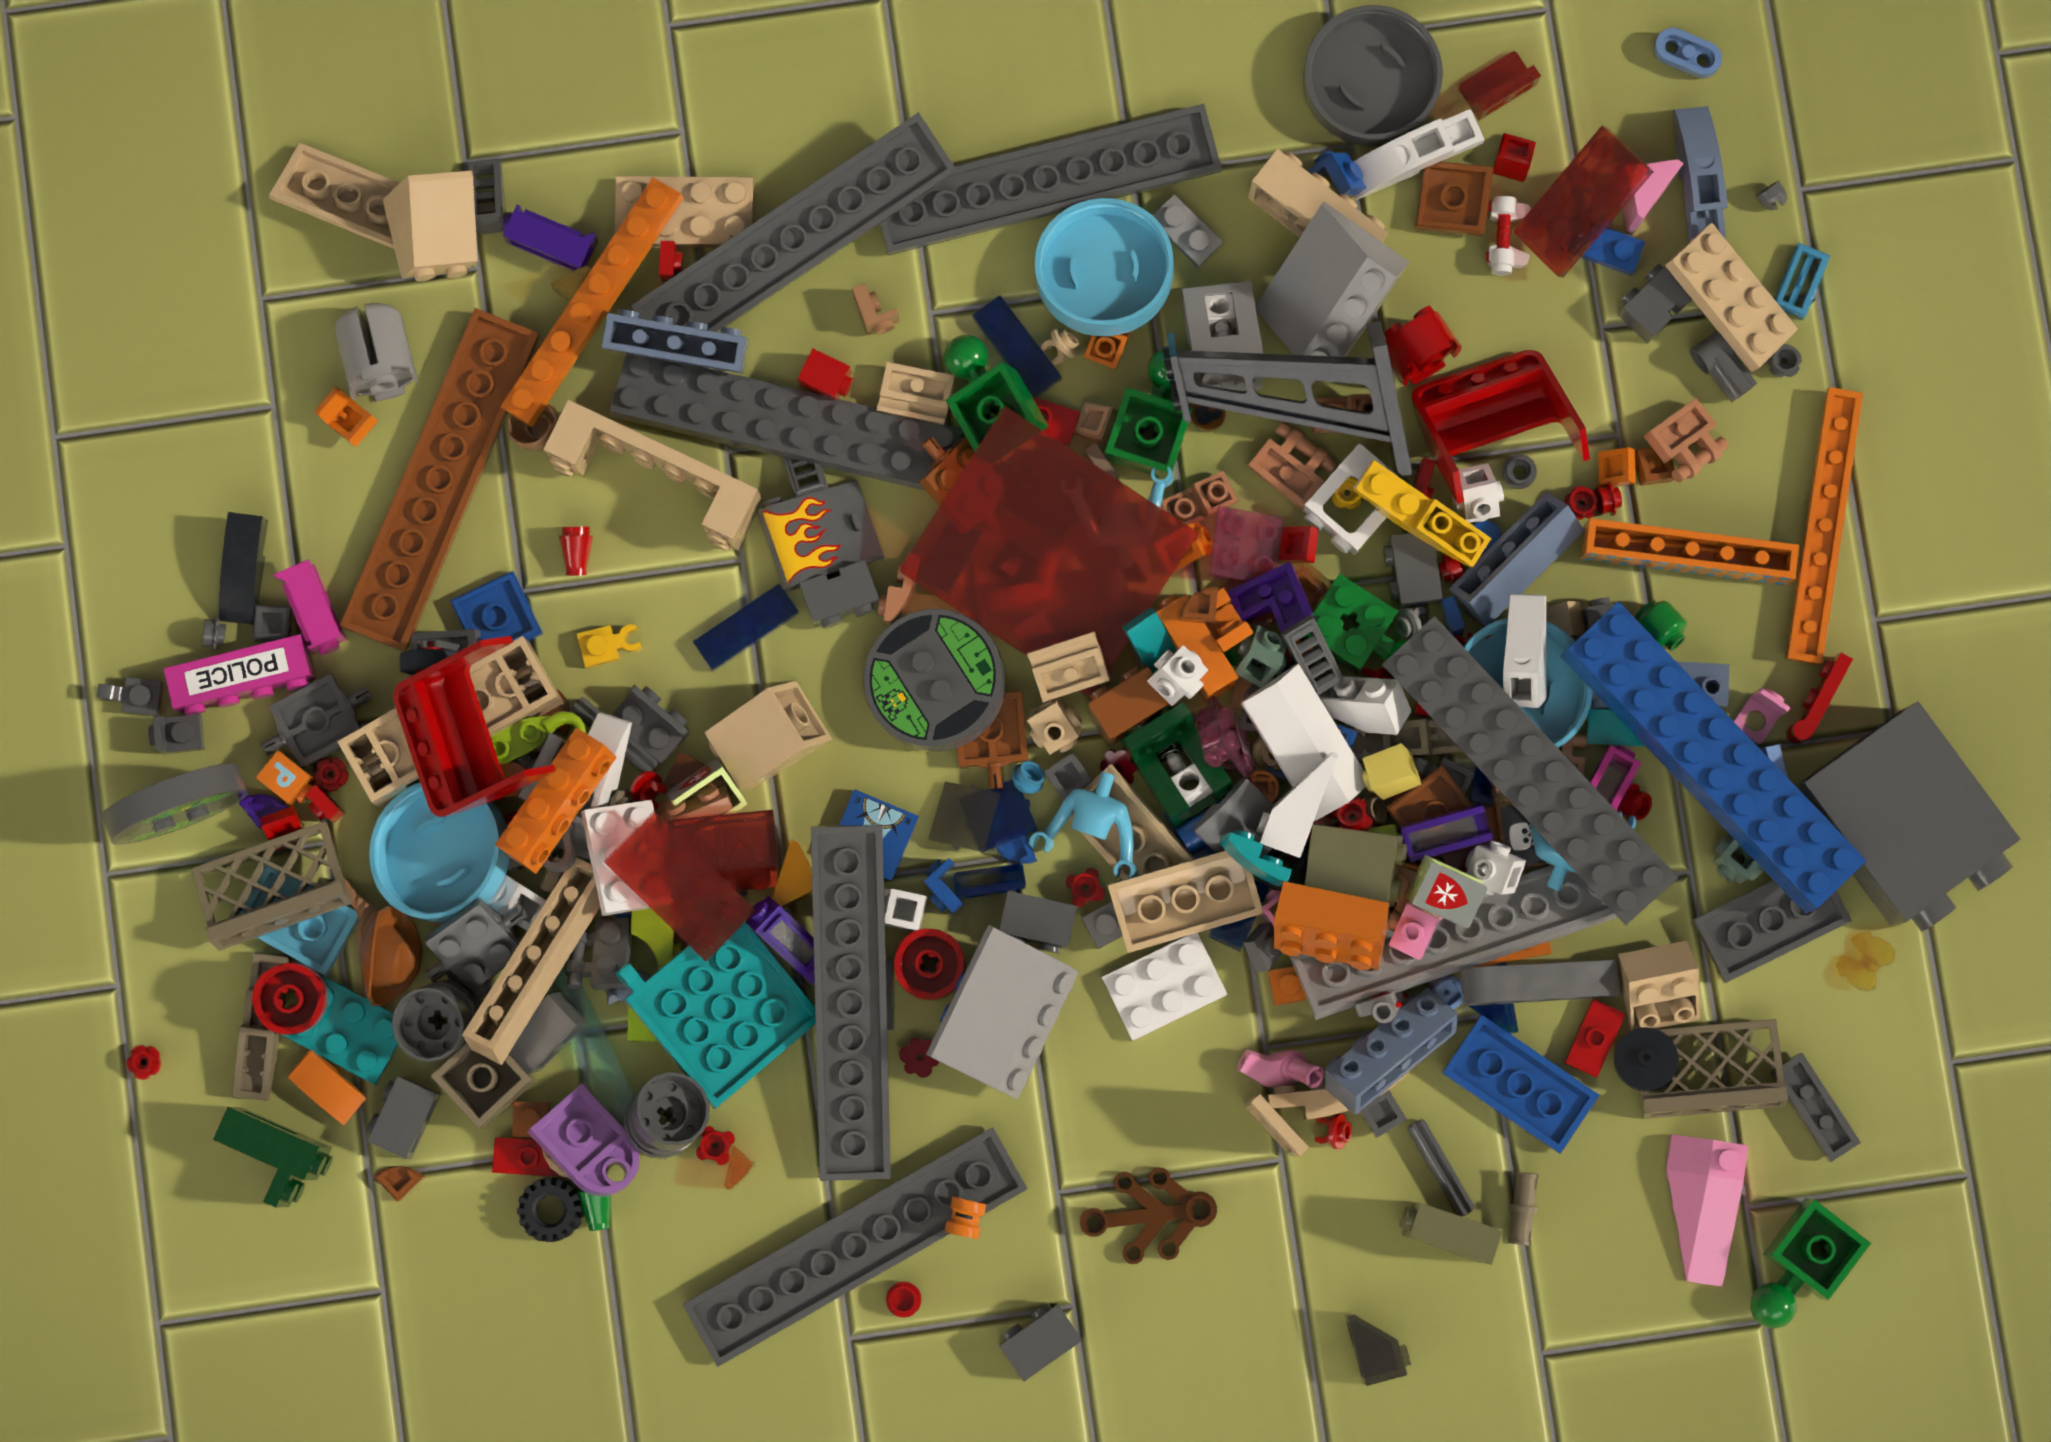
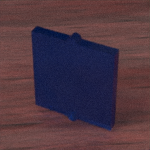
(1011, 816)

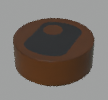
(1207, 418)

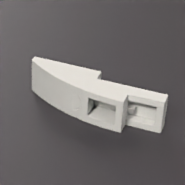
(1418, 150)
(614, 735)

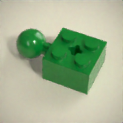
(978, 402)
(1146, 411)
(1370, 617)
(1841, 1248)

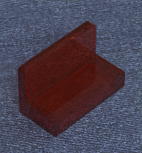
(1498, 84)

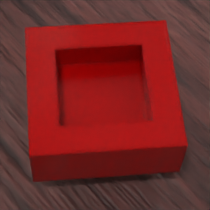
(670, 260)
(1298, 544)
(323, 805)
(281, 823)

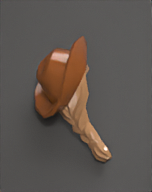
(387, 949)

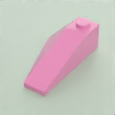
(1706, 1195)

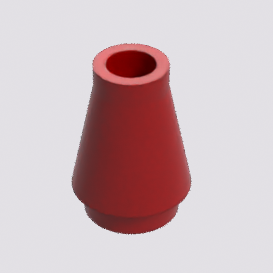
(576, 549)

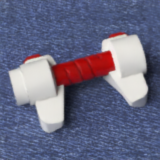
(1502, 256)

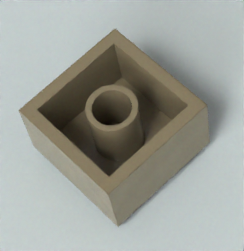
(481, 1085)

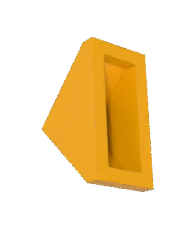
(795, 877)

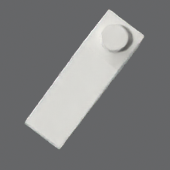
(1295, 812)

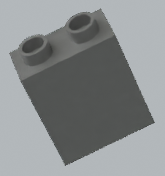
(1913, 817)

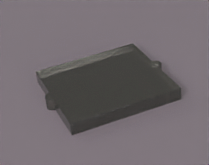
(964, 816)

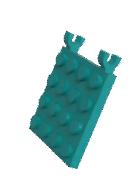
(721, 1014)

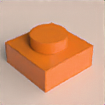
(1617, 467)

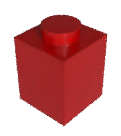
(825, 375)

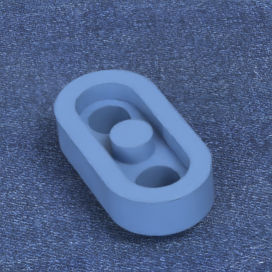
(1688, 50)

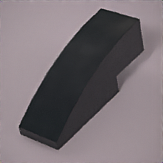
(241, 567)

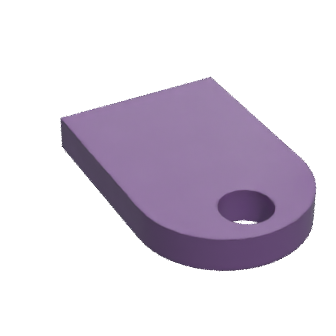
(585, 1141)

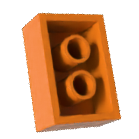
(1330, 926)

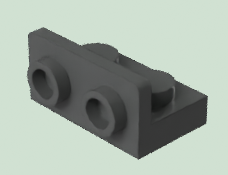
(652, 726)

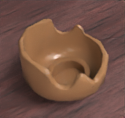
(533, 437)

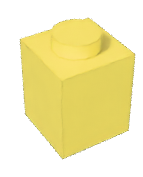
(1390, 771)

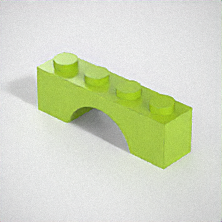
(662, 940)

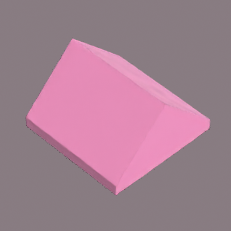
(1649, 193)

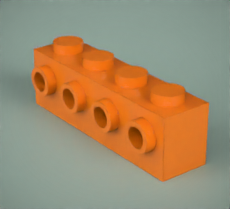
(556, 801)

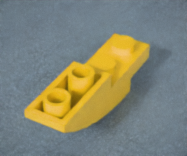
(1420, 515)

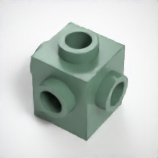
(1261, 656)
(1729, 868)

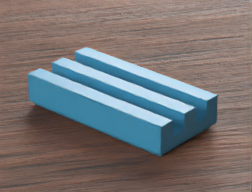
(1790, 308)

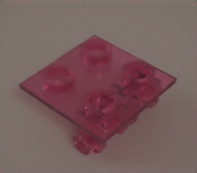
(1244, 544)
(1221, 739)

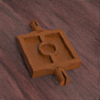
(945, 467)
(1000, 743)

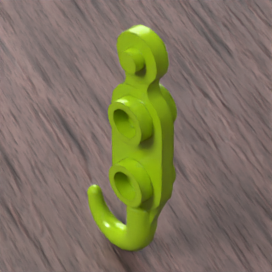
(530, 734)

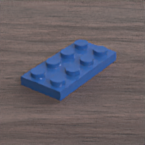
(1520, 1084)

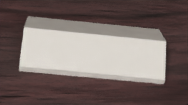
(1302, 735)

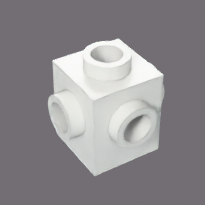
(1480, 494)
(1178, 675)
(1495, 867)

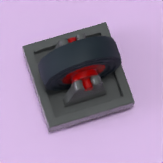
(432, 647)

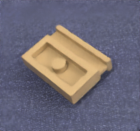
(915, 393)
(1068, 666)

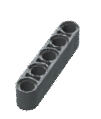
(1540, 982)

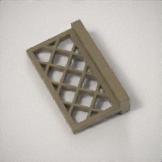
(277, 914)
(1722, 1098)

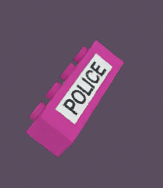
(240, 674)

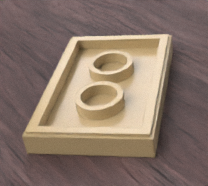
(1276, 1126)

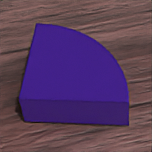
(261, 805)

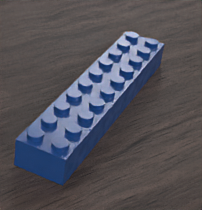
(1713, 758)

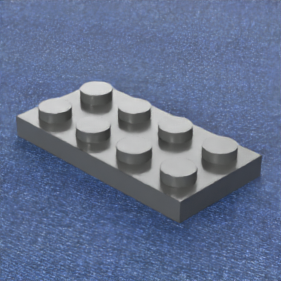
(1763, 928)

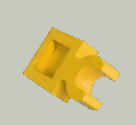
(602, 645)

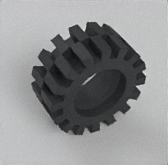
(528, 1209)

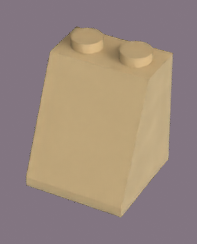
(433, 224)
(767, 735)

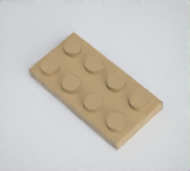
(707, 216)
(1731, 297)

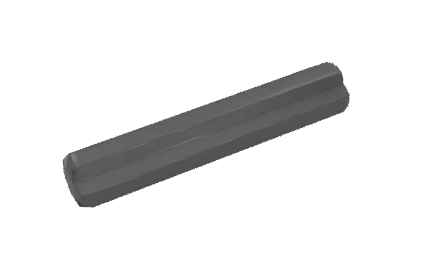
(634, 752)
(1441, 1168)

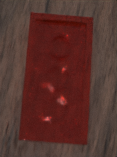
(1582, 201)
(679, 886)

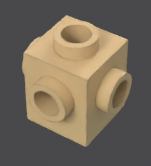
(1055, 725)

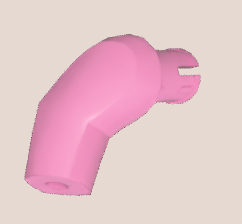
(1280, 1068)

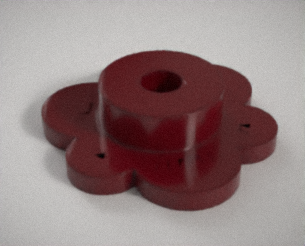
(1121, 762)
(909, 1054)

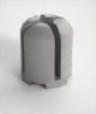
(394, 357)

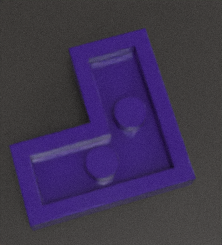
(1275, 592)

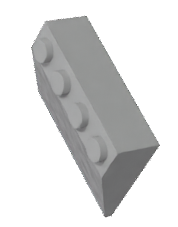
(1329, 286)
(1002, 1012)

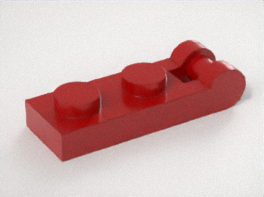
(1818, 699)

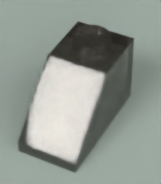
(1376, 1352)

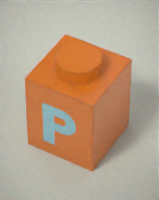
(286, 779)

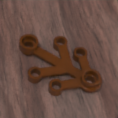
(1155, 1214)

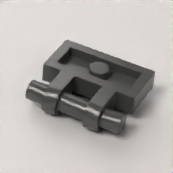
(611, 952)

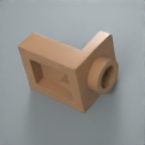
(868, 306)

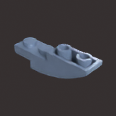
(1701, 169)

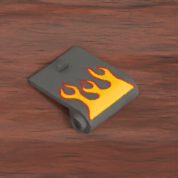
(815, 533)

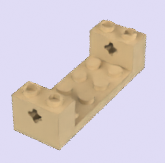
(582, 430)
(508, 689)

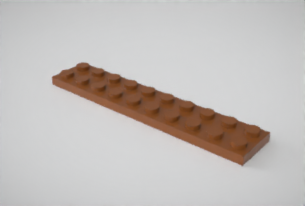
(439, 481)

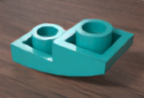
(1148, 638)
(1608, 729)
(1247, 853)

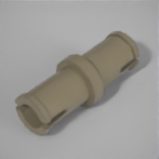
(1523, 1208)

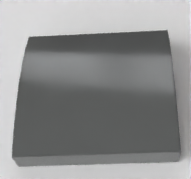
(1237, 811)

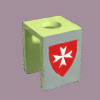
(700, 779)
(1446, 891)

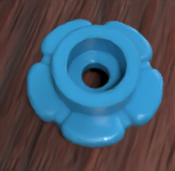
(1028, 777)

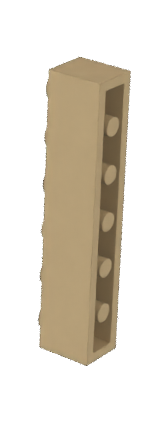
(534, 964)

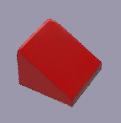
(1514, 157)

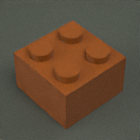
(1125, 705)

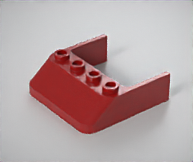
(1492, 405)
(452, 737)

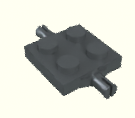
(315, 720)
(474, 943)

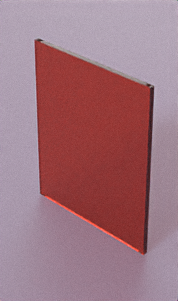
(1046, 544)

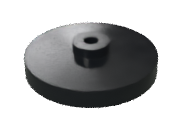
(1646, 1059)

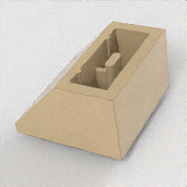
(1660, 986)

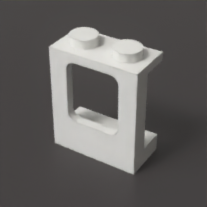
(1351, 467)

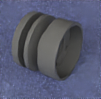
(419, 1025)
(682, 1104)

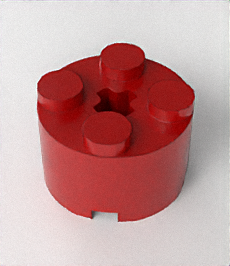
(1420, 346)
(910, 959)
(271, 1007)

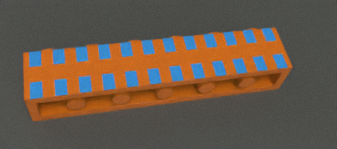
(1689, 551)

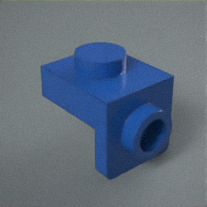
(1342, 170)
(942, 896)

